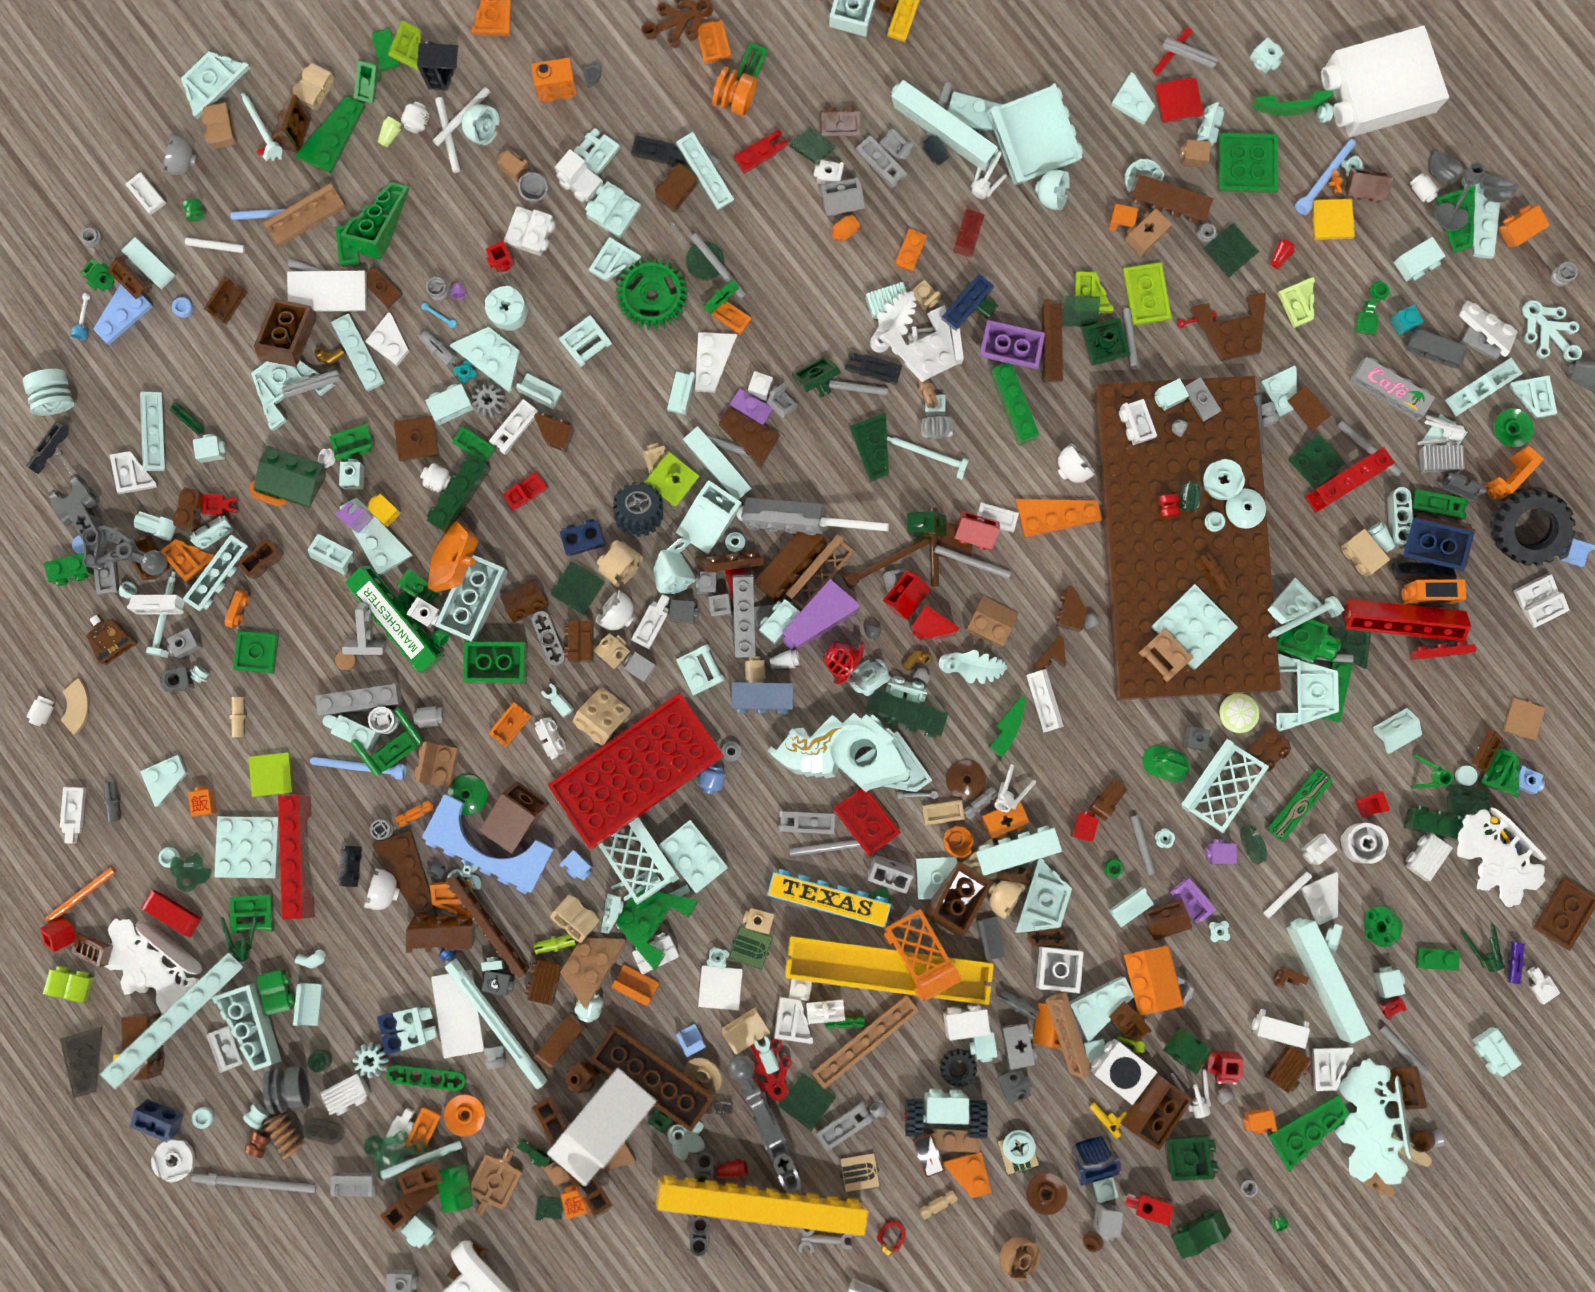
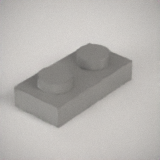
(106, 579)

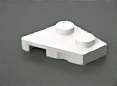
(1329, 1067)

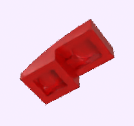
(525, 491)

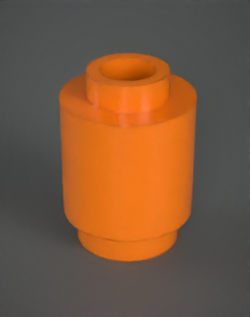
(845, 228)

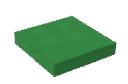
(255, 652)

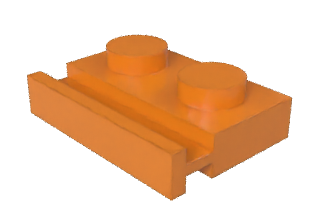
(713, 42)

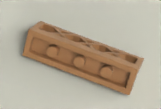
(304, 214)
(815, 567)
(1068, 1034)

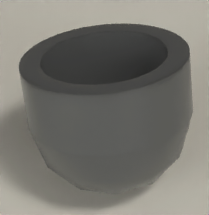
(872, 631)
(436, 871)

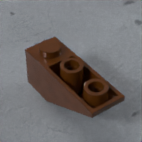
(407, 1206)

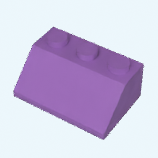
(1012, 344)

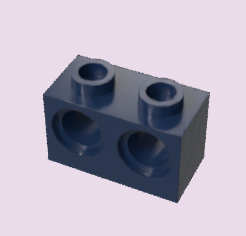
(583, 543)
(156, 1120)

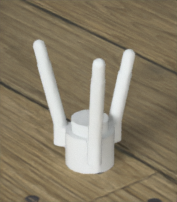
(981, 187)
(1451, 431)
(1005, 798)
(1198, 1106)

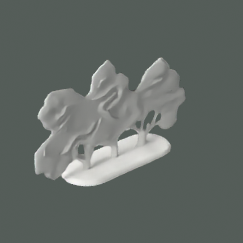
(1500, 860)
(144, 967)

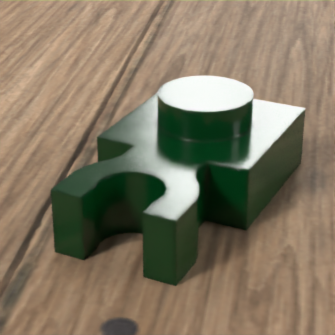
(537, 1156)

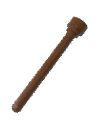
(853, 578)

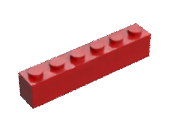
(1406, 620)

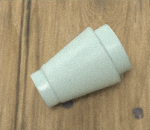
(1381, 536)

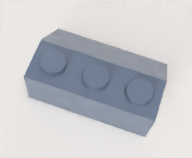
(762, 697)

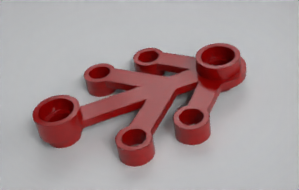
(773, 1082)

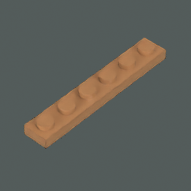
(865, 1041)

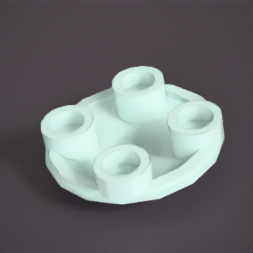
(1144, 167)

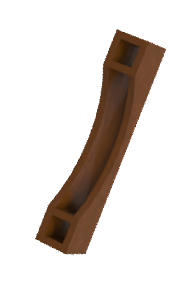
(553, 1128)

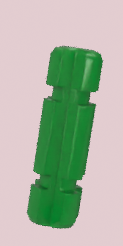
(849, 1022)

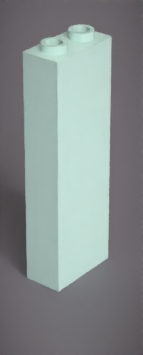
(944, 125)
(1327, 980)

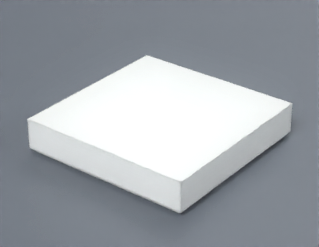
(720, 988)

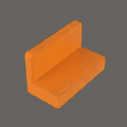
(635, 985)
(1044, 1029)

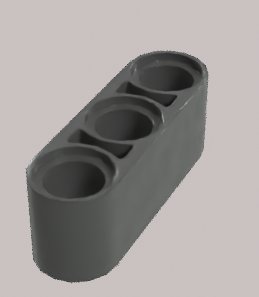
(1436, 348)

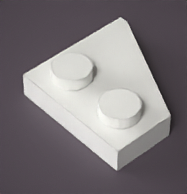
(388, 340)
(129, 474)
(1322, 898)
(791, 1021)

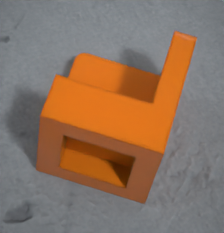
(1122, 215)

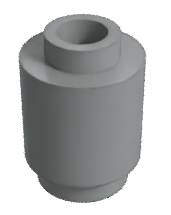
(429, 716)

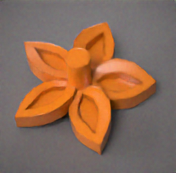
(1336, 181)

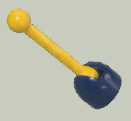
(1494, 820)

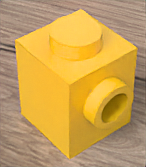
(383, 509)

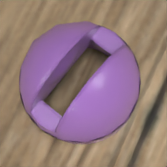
(458, 291)

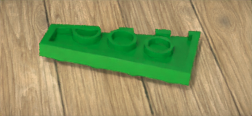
(332, 136)
(1301, 1134)

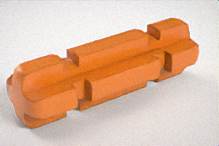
(415, 813)

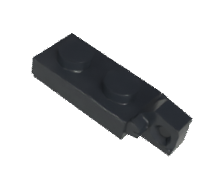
(656, 151)
(47, 447)

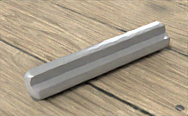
(1190, 52)
(311, 383)

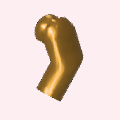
(328, 357)
(919, 656)

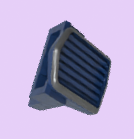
(1095, 1160)

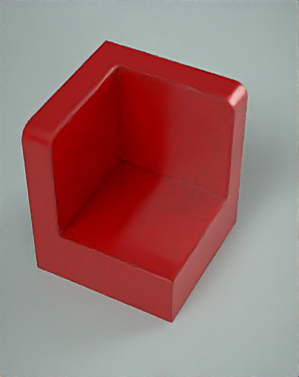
(1372, 804)
(58, 934)

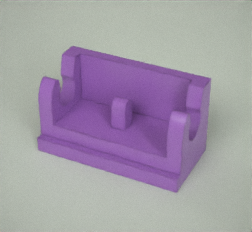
(356, 520)
(1194, 900)

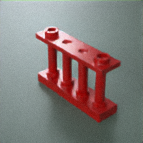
(1349, 479)

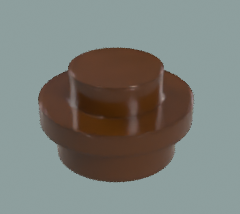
(1093, 1241)

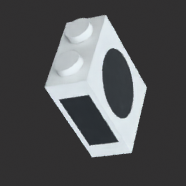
(1122, 1071)

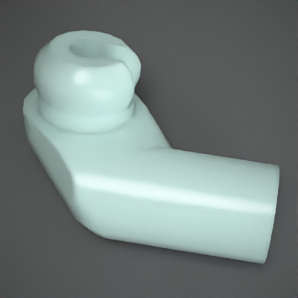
(311, 961)

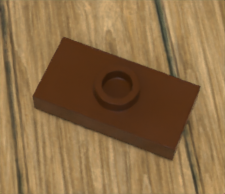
(382, 288)
(1486, 751)

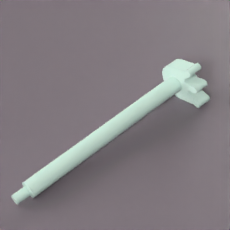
(272, 149)
(961, 465)
(1331, 605)
(154, 650)

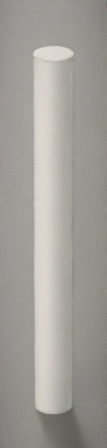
(458, 119)
(449, 140)

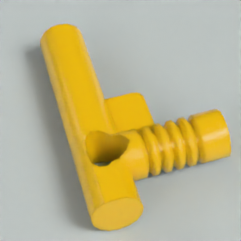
(1108, 1120)

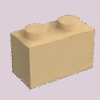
(1364, 553)

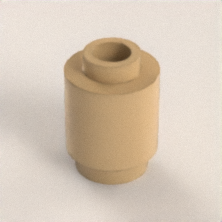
(755, 670)

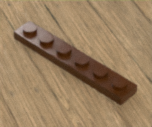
(490, 928)

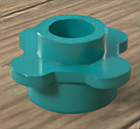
(463, 378)

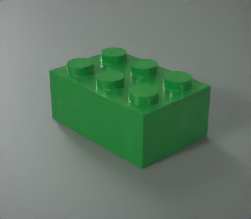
(495, 663)

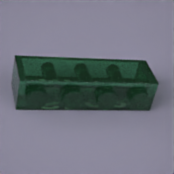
(906, 713)

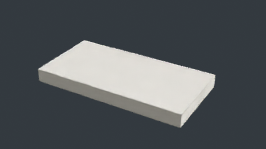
(328, 290)
(457, 1018)

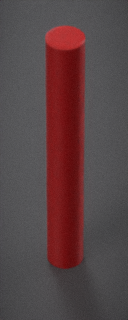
(1169, 55)

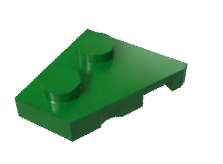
(1504, 773)

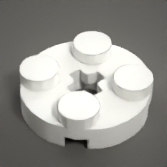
(166, 1170)

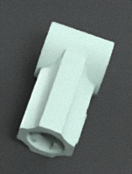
(159, 527)

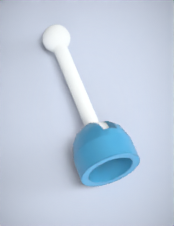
(80, 331)

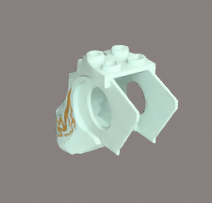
(835, 747)

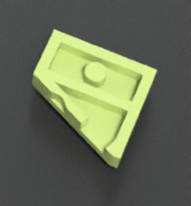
(1299, 302)

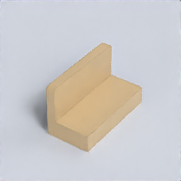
(745, 1030)

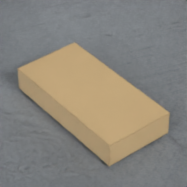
(943, 812)

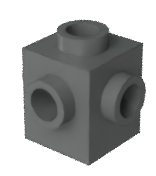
(1015, 1086)

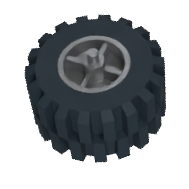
(638, 509)

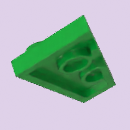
(1464, 237)

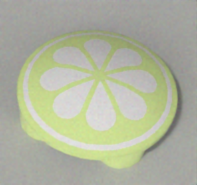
(1239, 713)

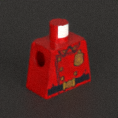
(1159, 1212)

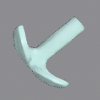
(467, 873)

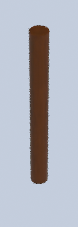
(934, 558)

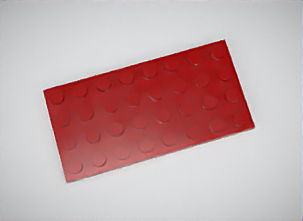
(635, 771)

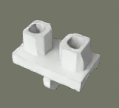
(825, 1011)

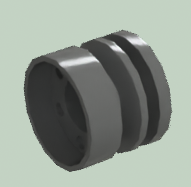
(286, 1089)

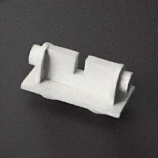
(548, 729)

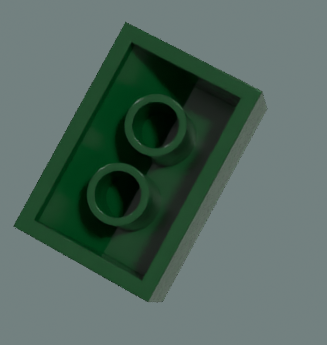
(289, 476)

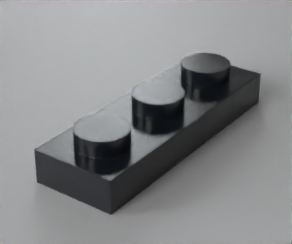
(1421, 571)

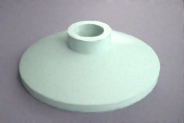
(1239, 515)

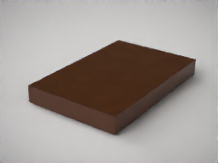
(1566, 914)

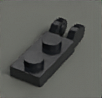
(875, 368)

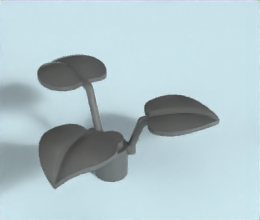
(1447, 168)

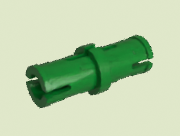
(720, 297)

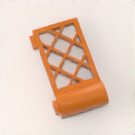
(932, 981)

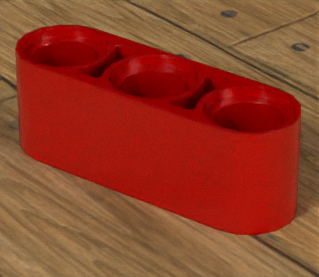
(171, 913)

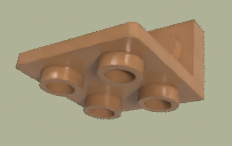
(436, 764)

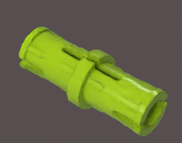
(554, 943)

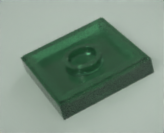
(1231, 250)
(577, 588)
(807, 1101)

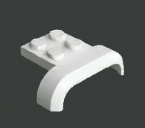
(475, 1273)

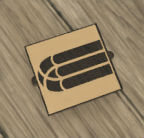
(859, 1172)

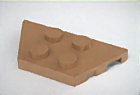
(590, 965)

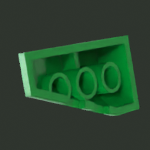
(375, 225)

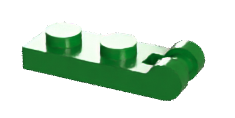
(1439, 504)

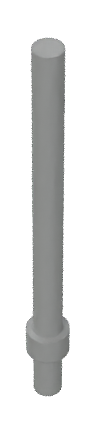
(213, 1179)

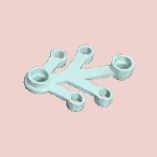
(1549, 328)

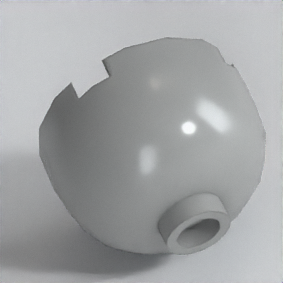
(178, 156)

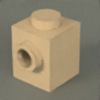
(758, 920)

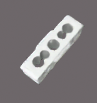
(156, 604)

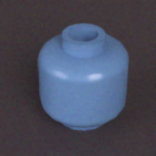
(712, 779)

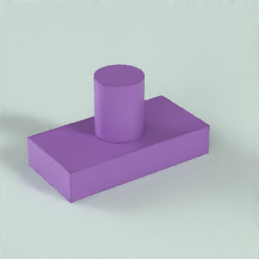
(751, 407)

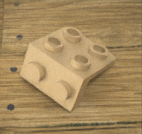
(601, 715)

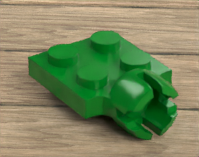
(1309, 642)

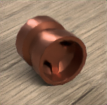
(258, 1142)

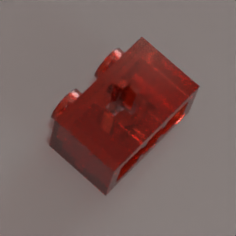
(968, 233)

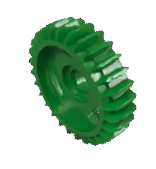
(652, 280)

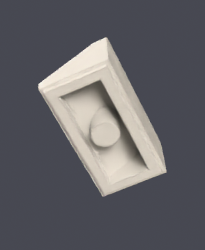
(224, 1049)

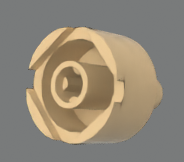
(619, 563)

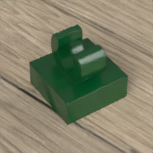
(660, 1121)

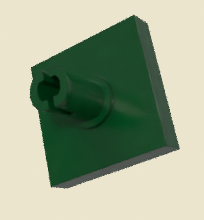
(816, 375)

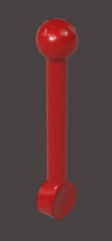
(1181, 323)

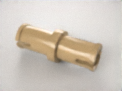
(237, 717)

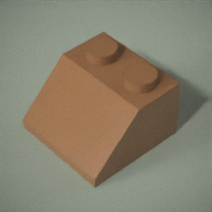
(992, 622)

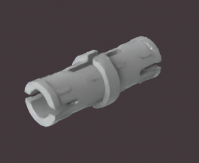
(446, 356)

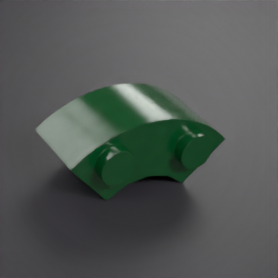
(1200, 1233)

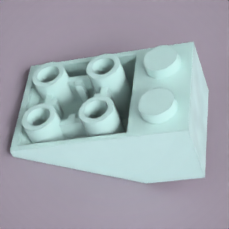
(708, 517)

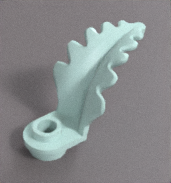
(972, 666)

